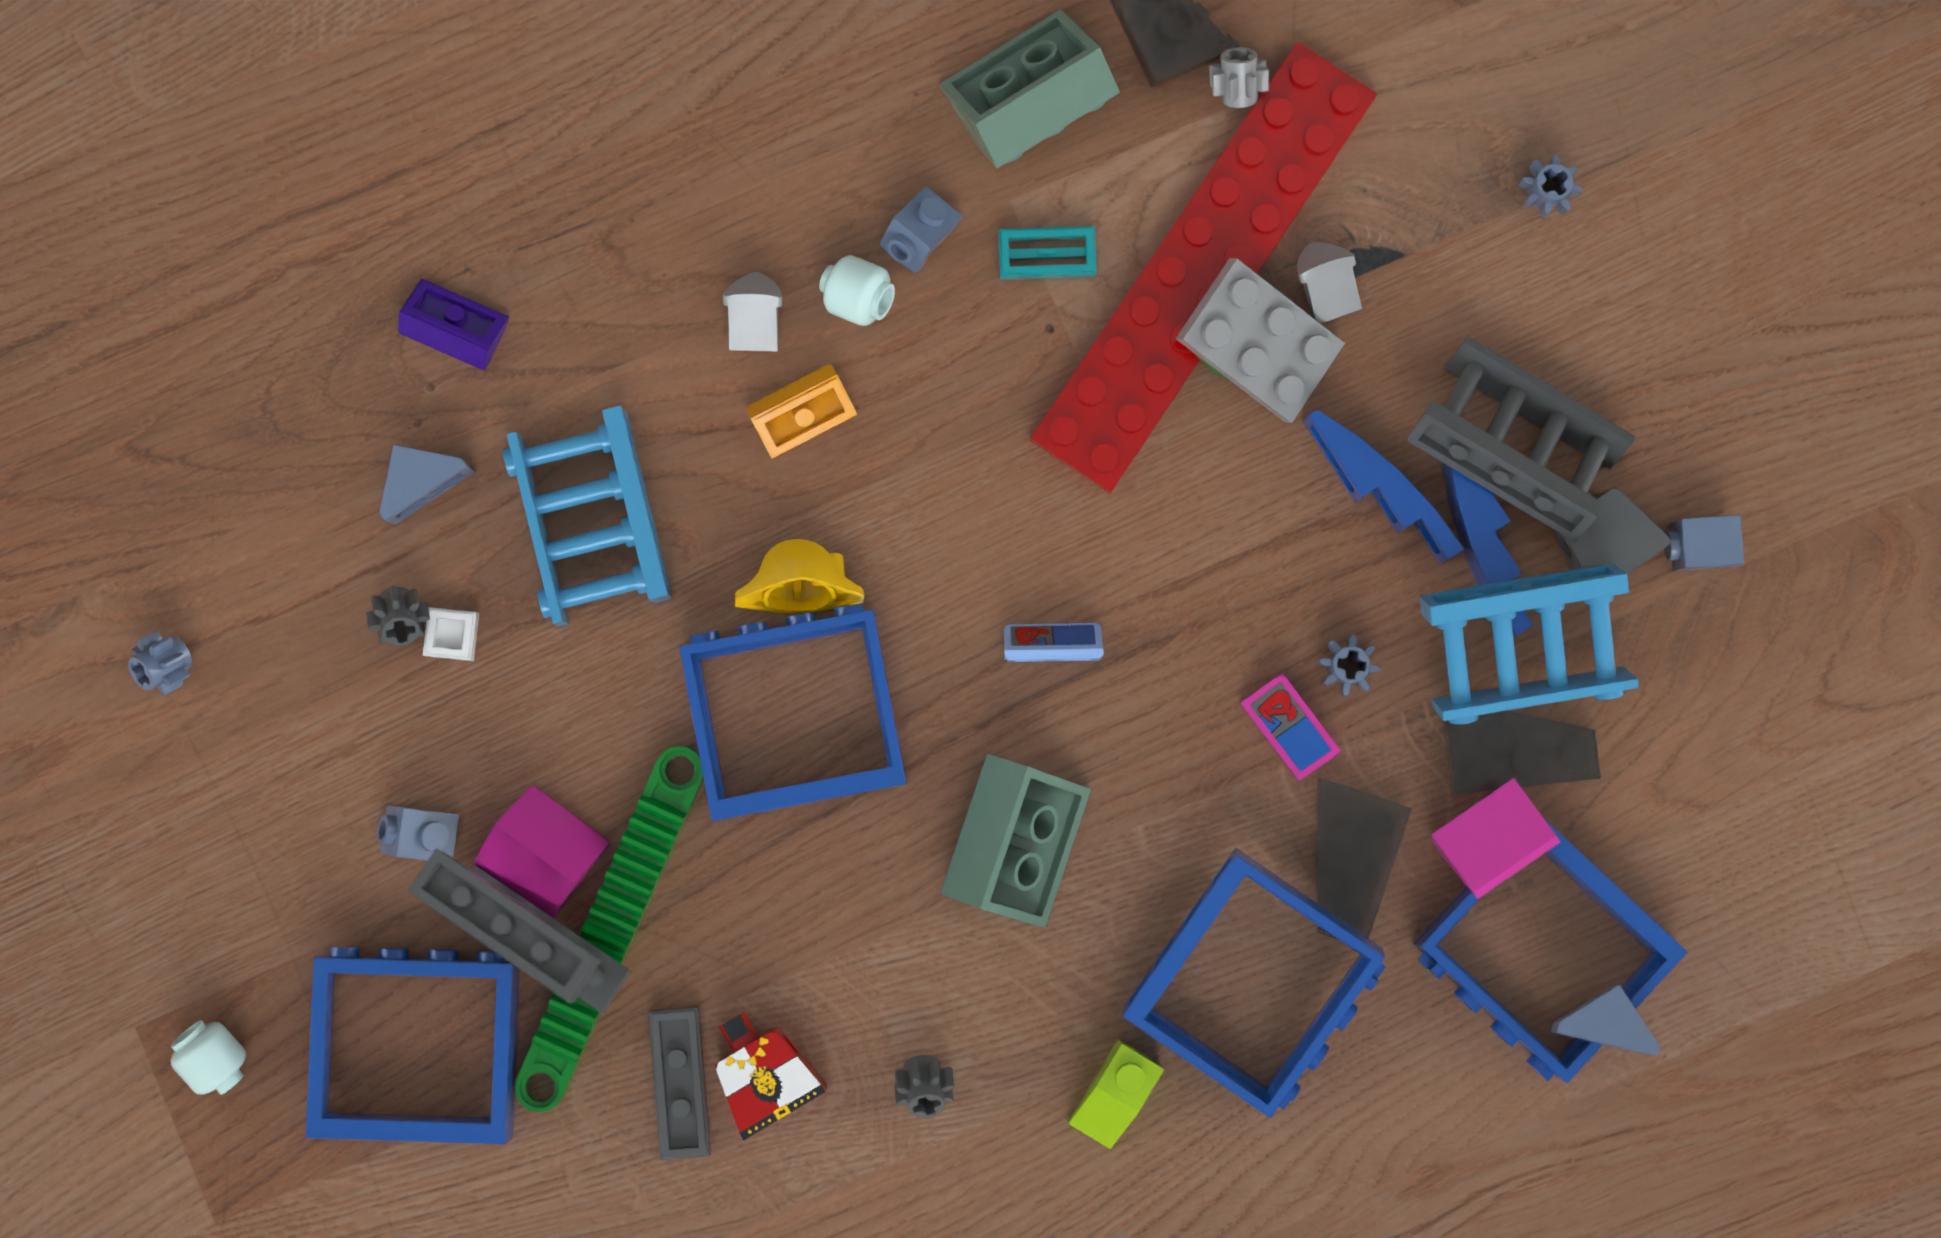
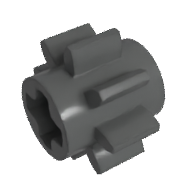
(398, 616)
(924, 1086)

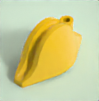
(799, 579)

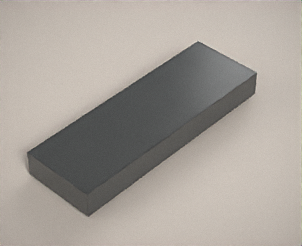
(679, 1083)

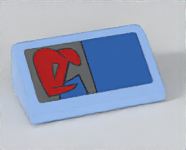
(1053, 642)

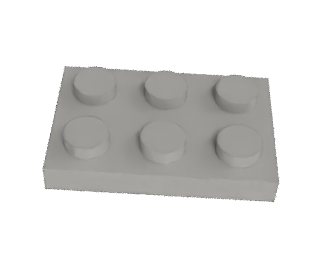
(1260, 340)

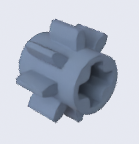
(1547, 174)
(1358, 657)
(160, 663)

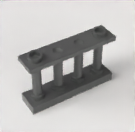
(1503, 469)
(519, 931)

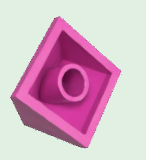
(1494, 838)
(541, 850)

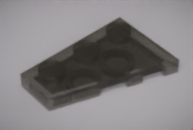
(1171, 36)
(1518, 747)
(1355, 852)

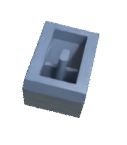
(417, 479)
(1609, 1021)

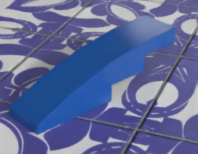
(1367, 471)
(1477, 519)

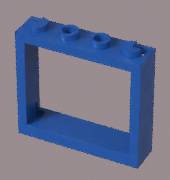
(756, 637)
(1663, 958)
(1311, 1046)
(413, 1127)

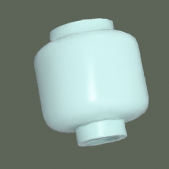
(857, 290)
(208, 1058)

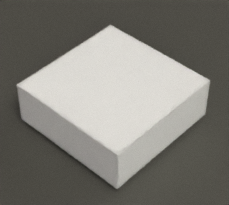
(451, 634)

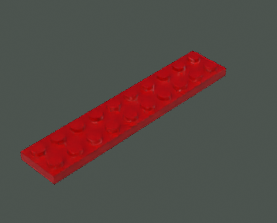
(1233, 214)

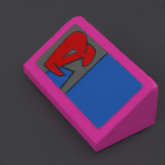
(1290, 726)

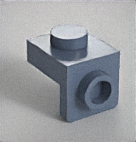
(919, 229)
(416, 832)

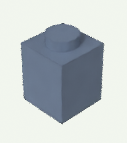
(1705, 543)

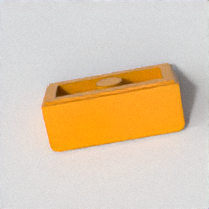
(801, 410)

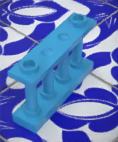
(622, 483)
(1499, 605)

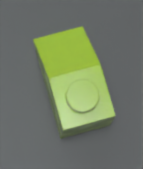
(1116, 1094)

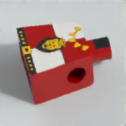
(764, 1076)

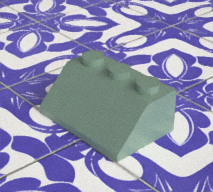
(1030, 88)
(1015, 841)

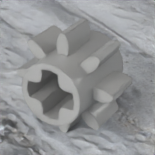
(1239, 77)

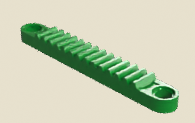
(613, 921)

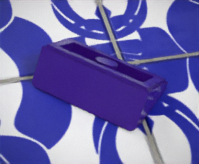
(452, 324)

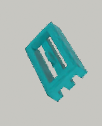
(1047, 271)

